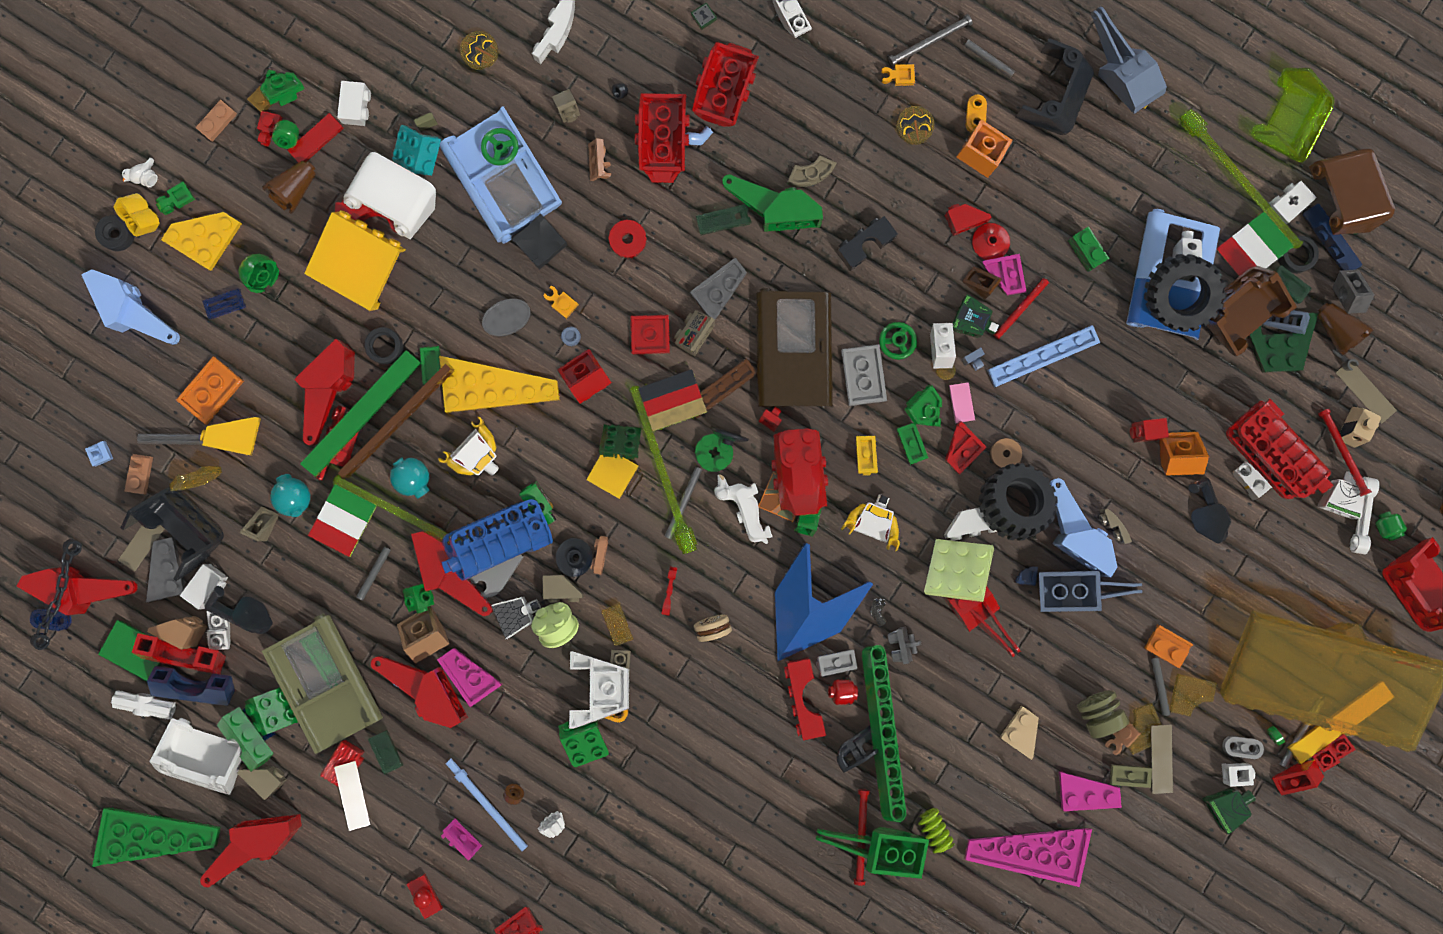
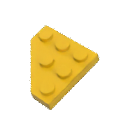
(203, 237)

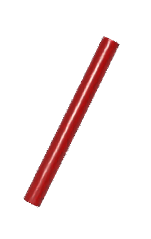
(1021, 308)

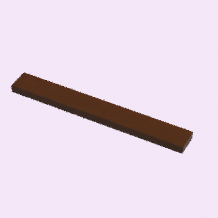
(396, 421)

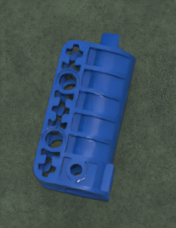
(496, 544)

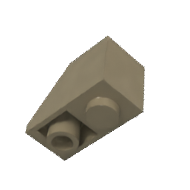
(566, 106)
(560, 587)

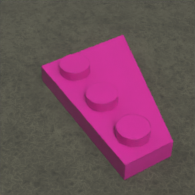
(468, 677)
(1087, 794)

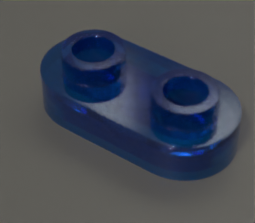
(55, 624)

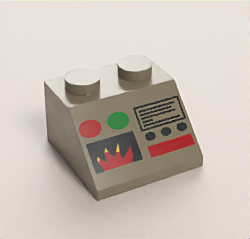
(694, 333)

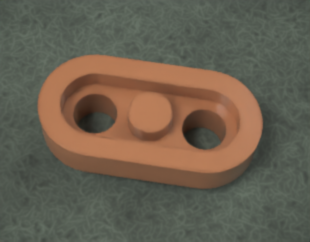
(601, 548)

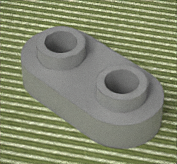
(1241, 747)

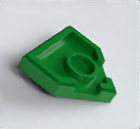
(281, 87)
(925, 407)

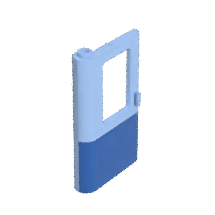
(1182, 292)

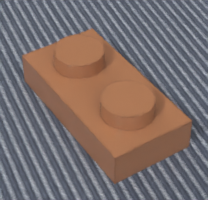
(216, 120)

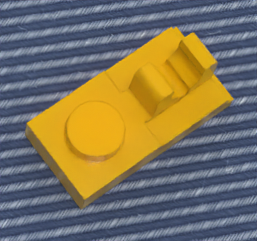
(866, 455)

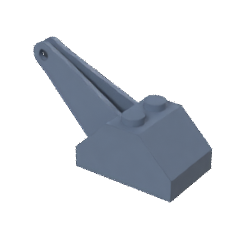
(1129, 71)
(1076, 591)

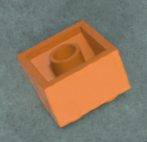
(984, 148)
(1183, 454)

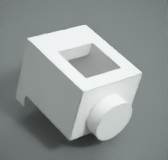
(1245, 777)

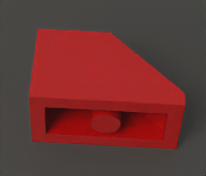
(965, 218)
(1298, 778)

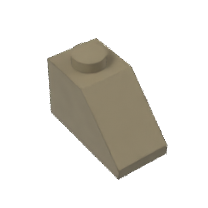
(263, 780)

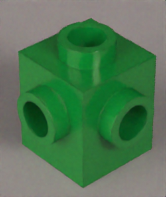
(417, 598)

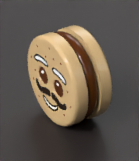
(712, 628)

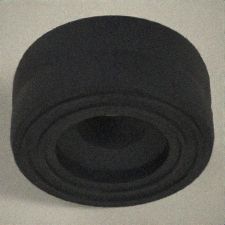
(103, 233)

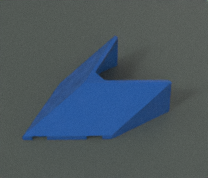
(803, 619)

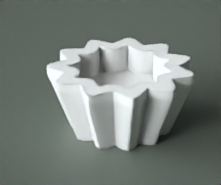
(552, 825)

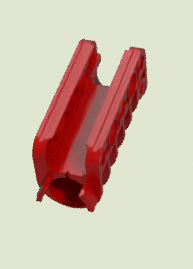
(1279, 451)

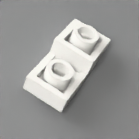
(218, 632)

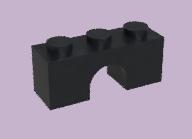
(879, 232)

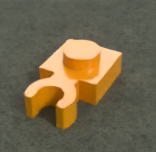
(902, 75)
(562, 304)

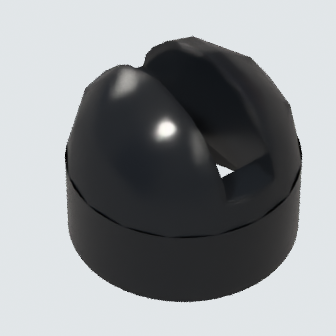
(619, 90)

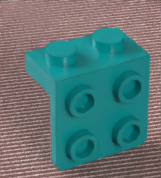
(416, 151)

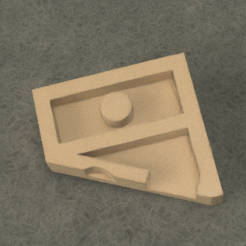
(1022, 732)

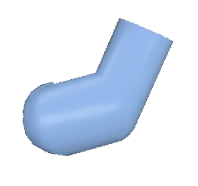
(699, 138)

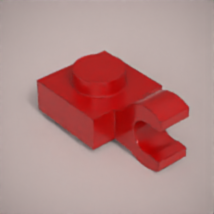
(266, 126)

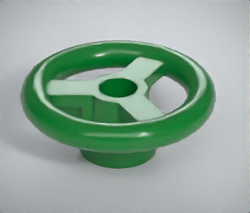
(504, 151)
(901, 334)

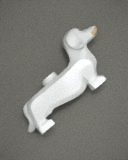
(747, 505)

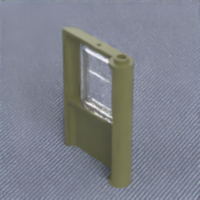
(322, 684)

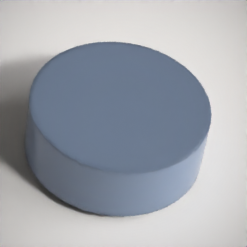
(570, 336)

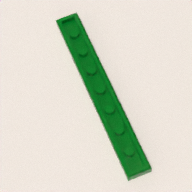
(360, 414)

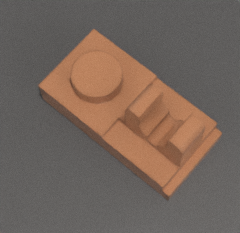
(596, 161)
(138, 474)

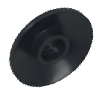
(729, 438)
(566, 561)

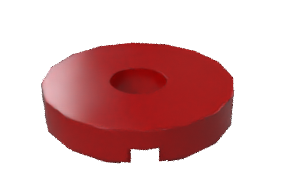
(619, 231)

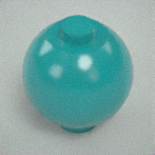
(410, 477)
(290, 496)

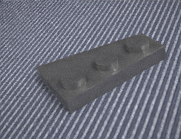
(717, 289)
(163, 568)

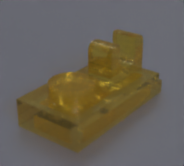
(617, 624)

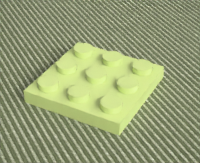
(959, 570)

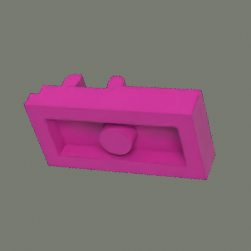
(461, 839)

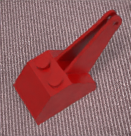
(322, 380)
(429, 556)
(79, 591)
(975, 612)
(432, 691)
(252, 840)

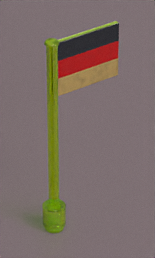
(662, 406)

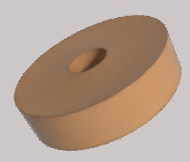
(1000, 446)

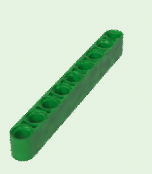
(881, 742)

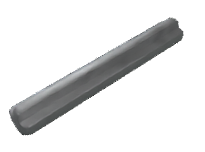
(190, 439)

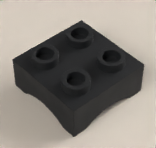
(540, 241)

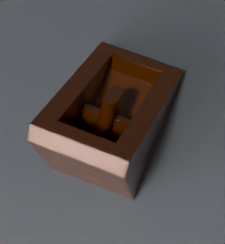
(981, 282)

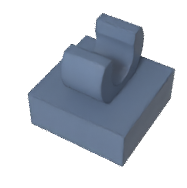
(974, 359)

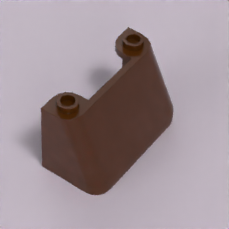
(1357, 191)
(1249, 304)

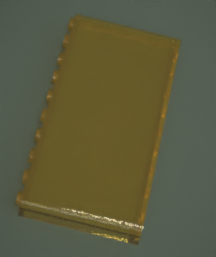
(1334, 681)

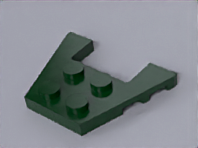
(1283, 351)

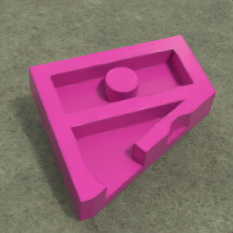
(1010, 271)

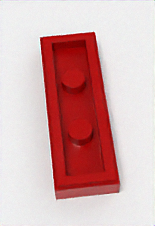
(316, 138)

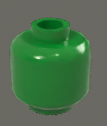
(285, 134)
(1391, 526)

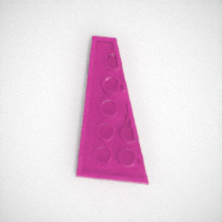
(1045, 855)

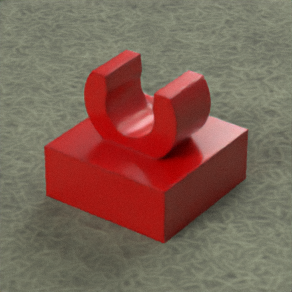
(771, 419)

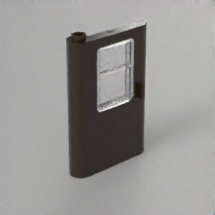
(790, 341)

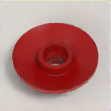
(988, 250)

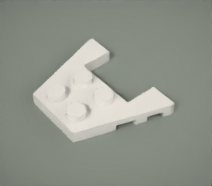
(607, 689)

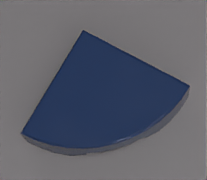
(1027, 576)

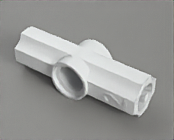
(143, 704)

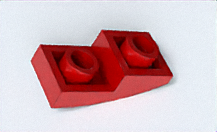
(1333, 752)

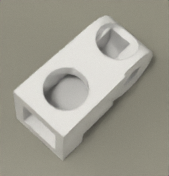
(1251, 480)

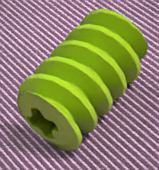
(936, 830)

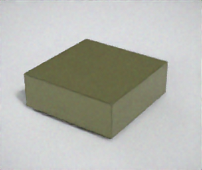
(425, 121)

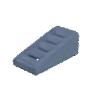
(1293, 327)

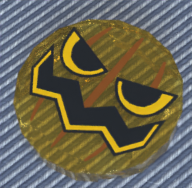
(479, 50)
(915, 125)

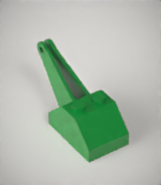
(780, 211)
(890, 850)

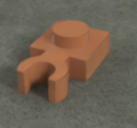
(1124, 736)

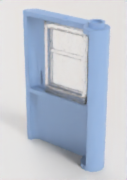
(504, 194)

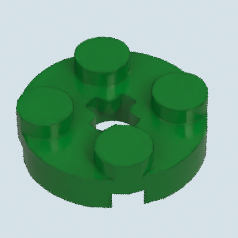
(704, 457)

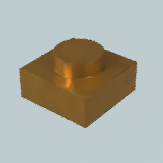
(259, 101)

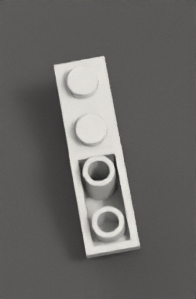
(555, 37)

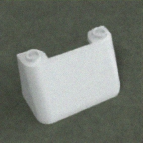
(392, 193)
(197, 757)

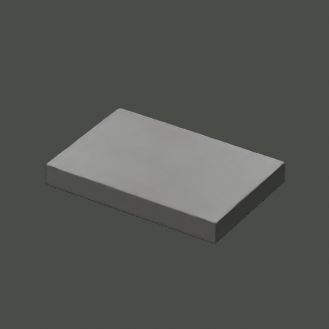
(864, 375)

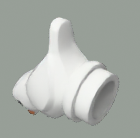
(141, 174)

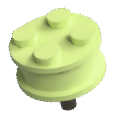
(555, 625)

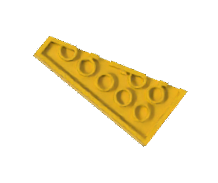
(483, 387)

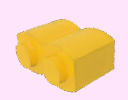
(136, 214)

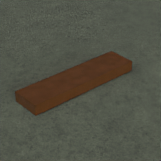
(727, 384)

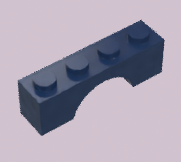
(169, 684)

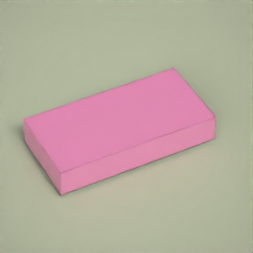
(961, 402)

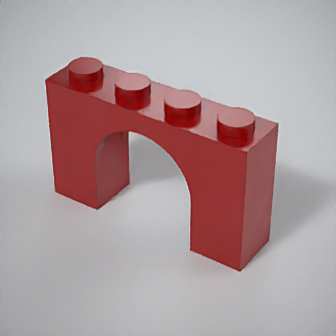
(198, 659)

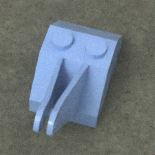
(123, 309)
(1077, 537)

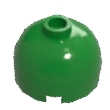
(258, 272)

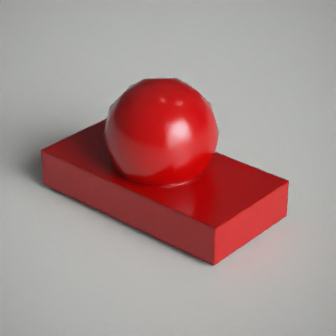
(424, 896)

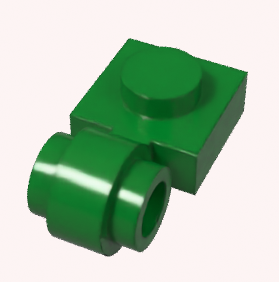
(179, 195)

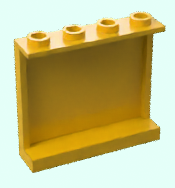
(353, 259)

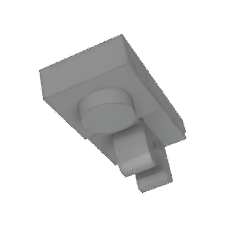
(836, 662)

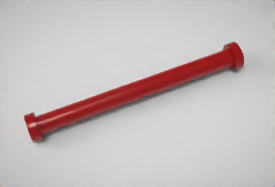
(1344, 452)
(861, 831)

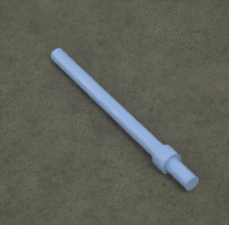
(461, 775)

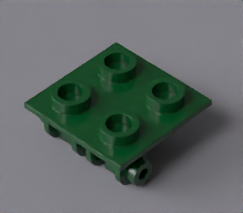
(621, 441)

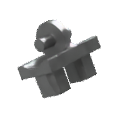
(904, 654)

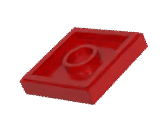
(650, 334)

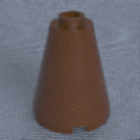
(291, 185)
(1343, 328)

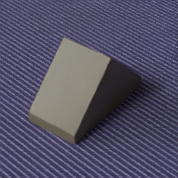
(260, 525)

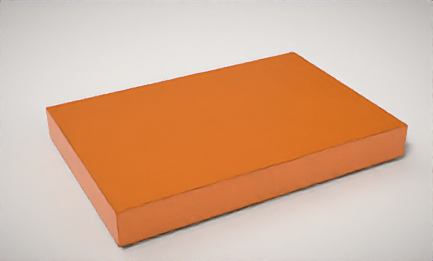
(209, 390)

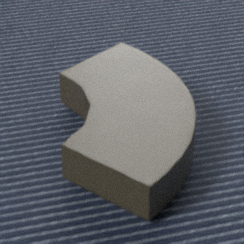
(812, 174)

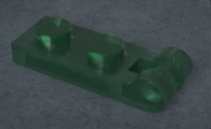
(723, 219)

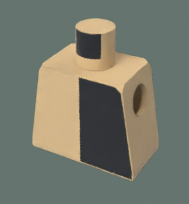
(1360, 424)

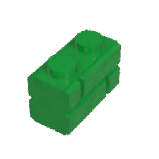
(1088, 249)

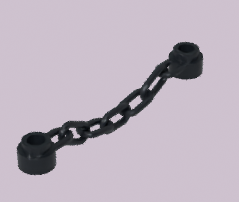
(44, 641)

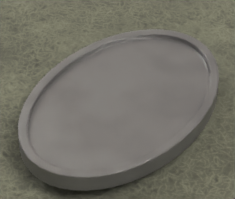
(506, 317)

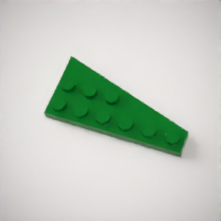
(139, 836)

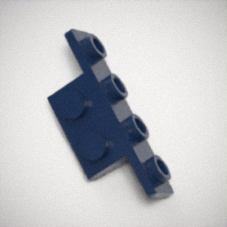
(1335, 244)

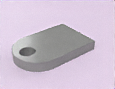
(497, 576)

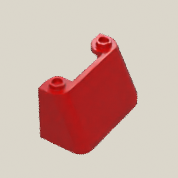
(1419, 584)

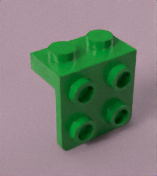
(270, 712)
(583, 743)

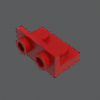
(520, 923)

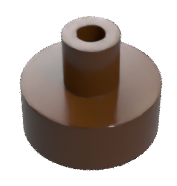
(513, 794)

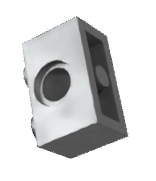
(1353, 291)

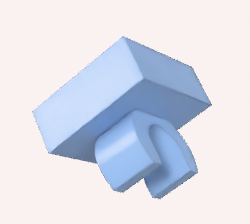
(99, 453)

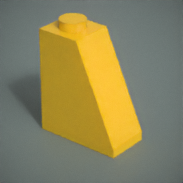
(232, 436)

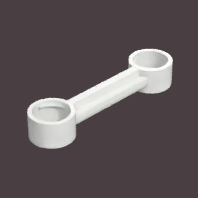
(1360, 541)

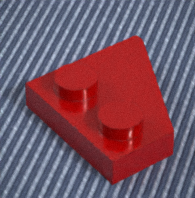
(963, 448)

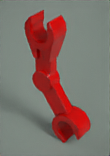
(667, 603)

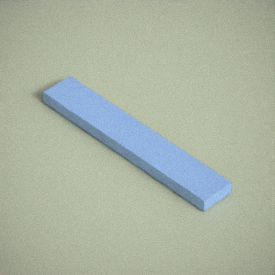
(1043, 356)

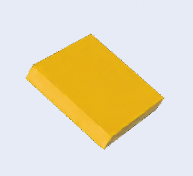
(612, 474)

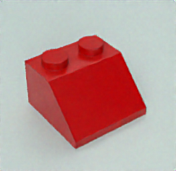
(584, 376)

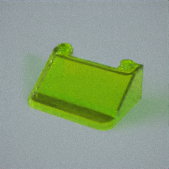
(1298, 114)

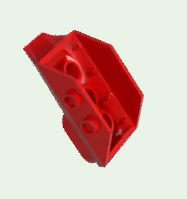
(724, 83)
(662, 135)
(799, 471)

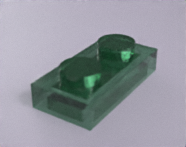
(1296, 287)
(385, 752)

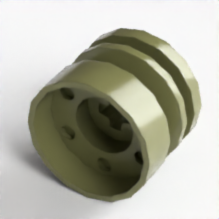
(1103, 714)

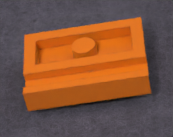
(1168, 646)

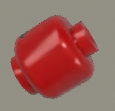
(843, 692)

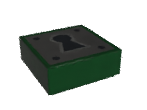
(703, 16)

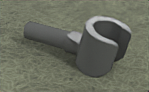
(1346, 362)

